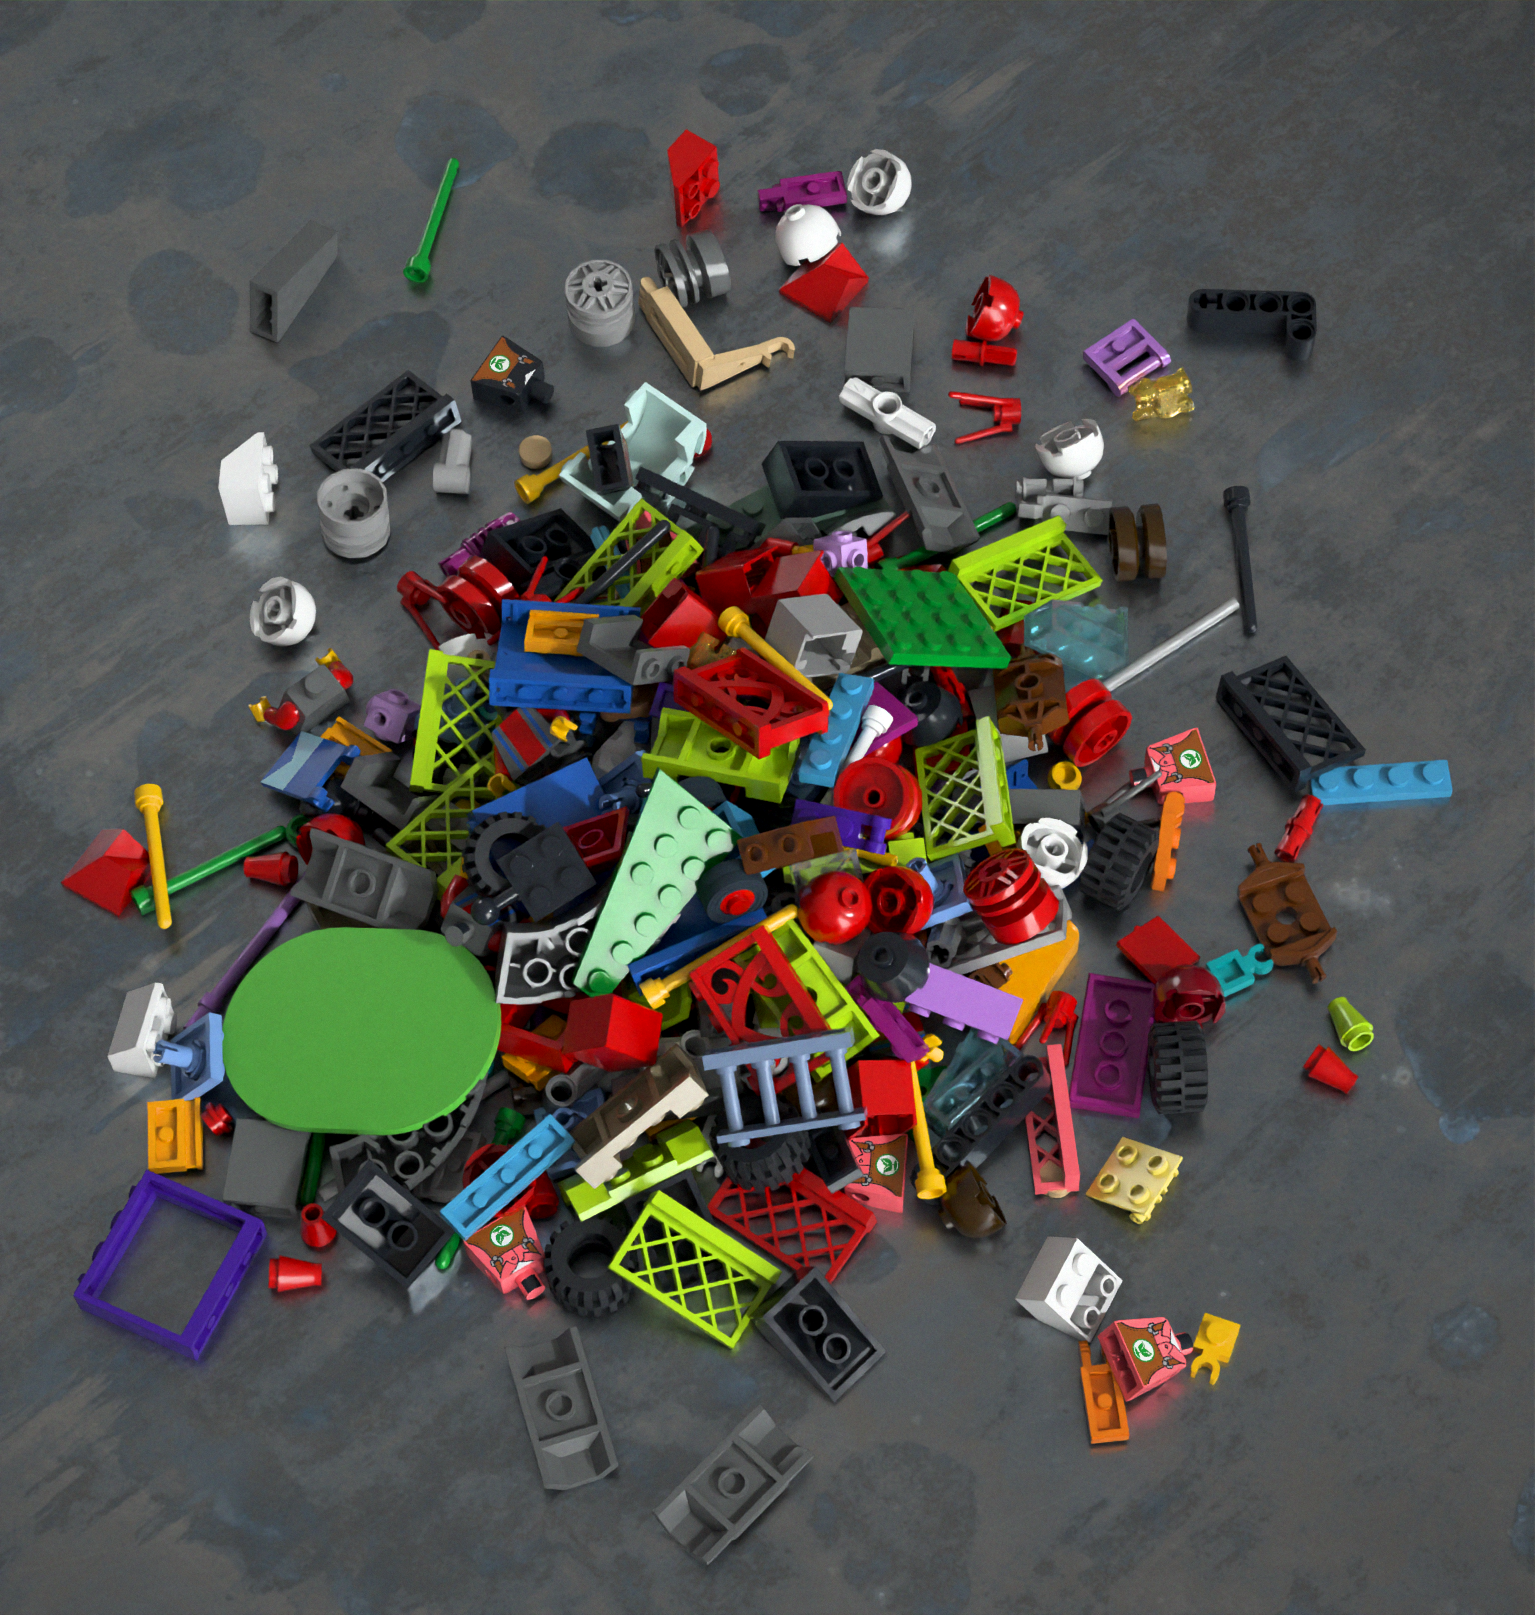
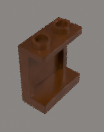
(790, 845)

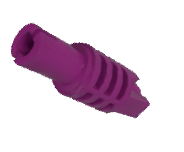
(474, 545)

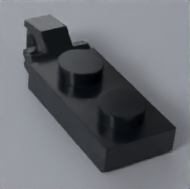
(834, 1156)

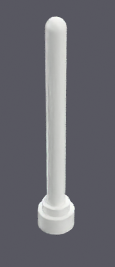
(875, 722)

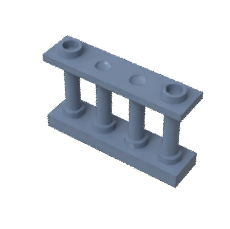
(798, 1051)

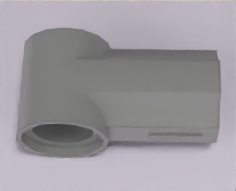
(453, 469)

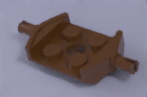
(1034, 709)
(1284, 888)

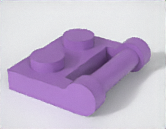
(1122, 348)

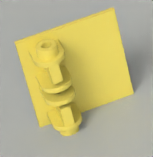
(1135, 1178)

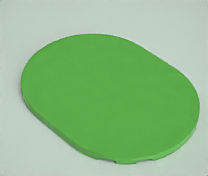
(361, 1031)

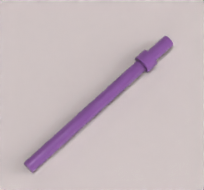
(212, 1000)

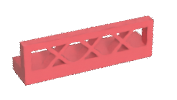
(1062, 1131)

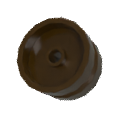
(1137, 542)

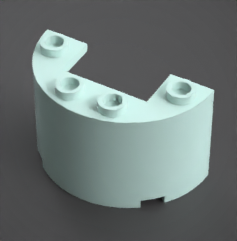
(658, 438)

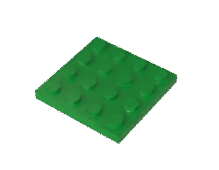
(921, 618)

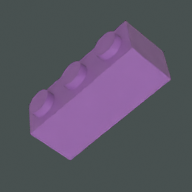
(966, 1003)

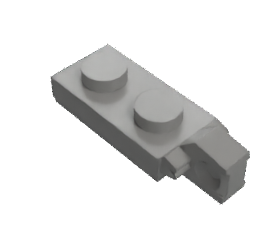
(1079, 513)

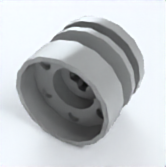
(600, 303)
(353, 513)

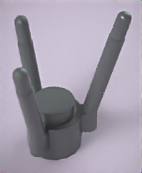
(1110, 807)

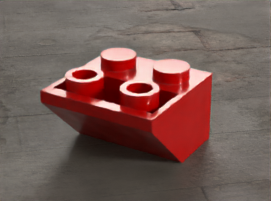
(691, 175)

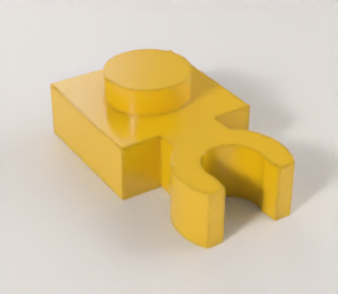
(1215, 1342)

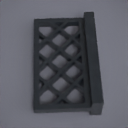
(400, 444)
(1264, 731)

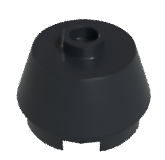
(936, 711)
(893, 966)

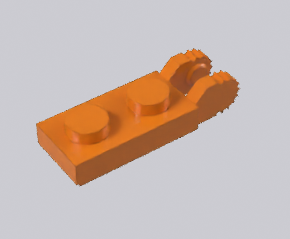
(1169, 838)
(1102, 1399)

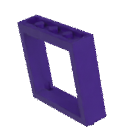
(222, 1287)

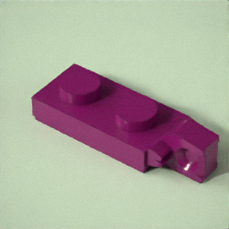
(813, 189)
(888, 1019)

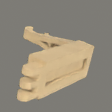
(688, 346)

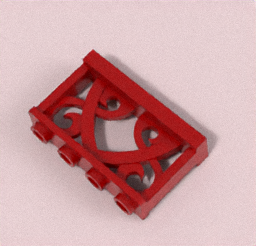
(713, 694)
(769, 960)

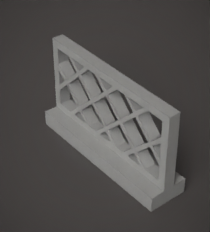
(983, 950)

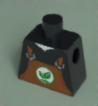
(510, 378)

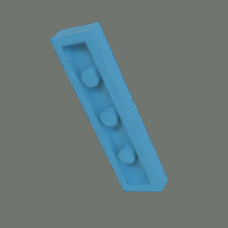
(828, 751)
(1383, 782)
(507, 1177)

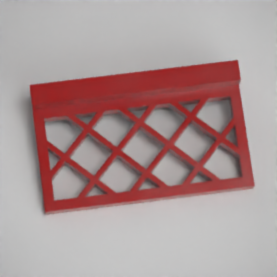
(816, 1193)

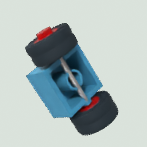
(726, 887)

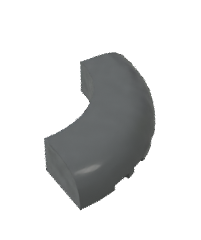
(541, 956)
(408, 1155)

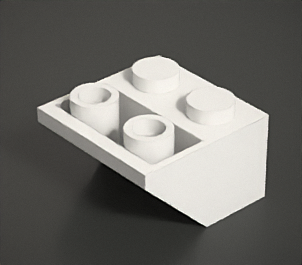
(248, 481)
(142, 1023)
(1069, 1288)

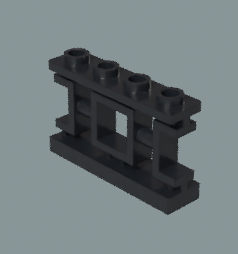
(696, 509)

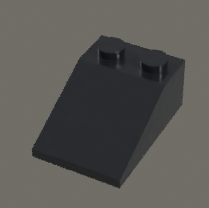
(820, 477)
(521, 545)
(685, 1191)
(388, 1224)
(818, 1332)

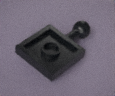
(542, 874)

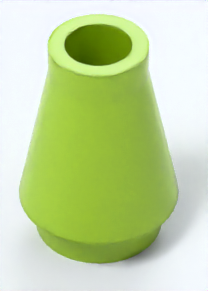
(1350, 1025)

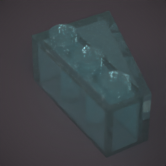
(1081, 635)
(966, 1079)

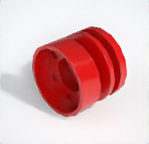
(1011, 896)

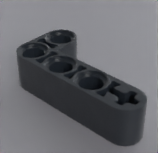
(1258, 313)

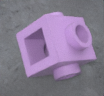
(842, 550)
(391, 716)

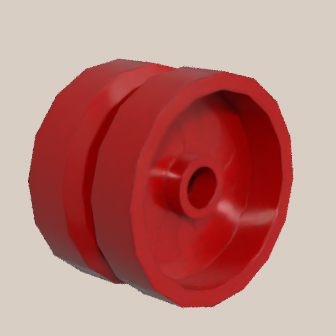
(476, 597)
(1094, 723)
(883, 780)

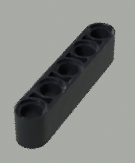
(988, 1112)

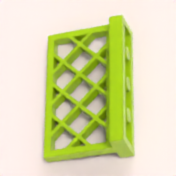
(1015, 549)
(644, 586)
(430, 716)
(993, 790)
(434, 811)
(713, 1242)

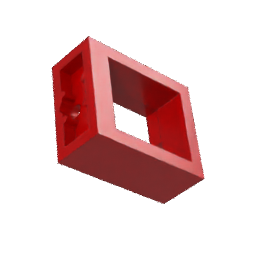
(530, 1045)

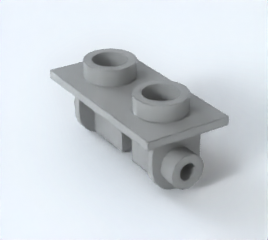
(1029, 488)

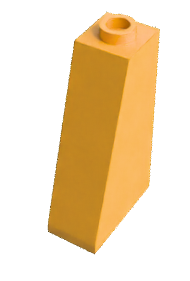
(1036, 975)

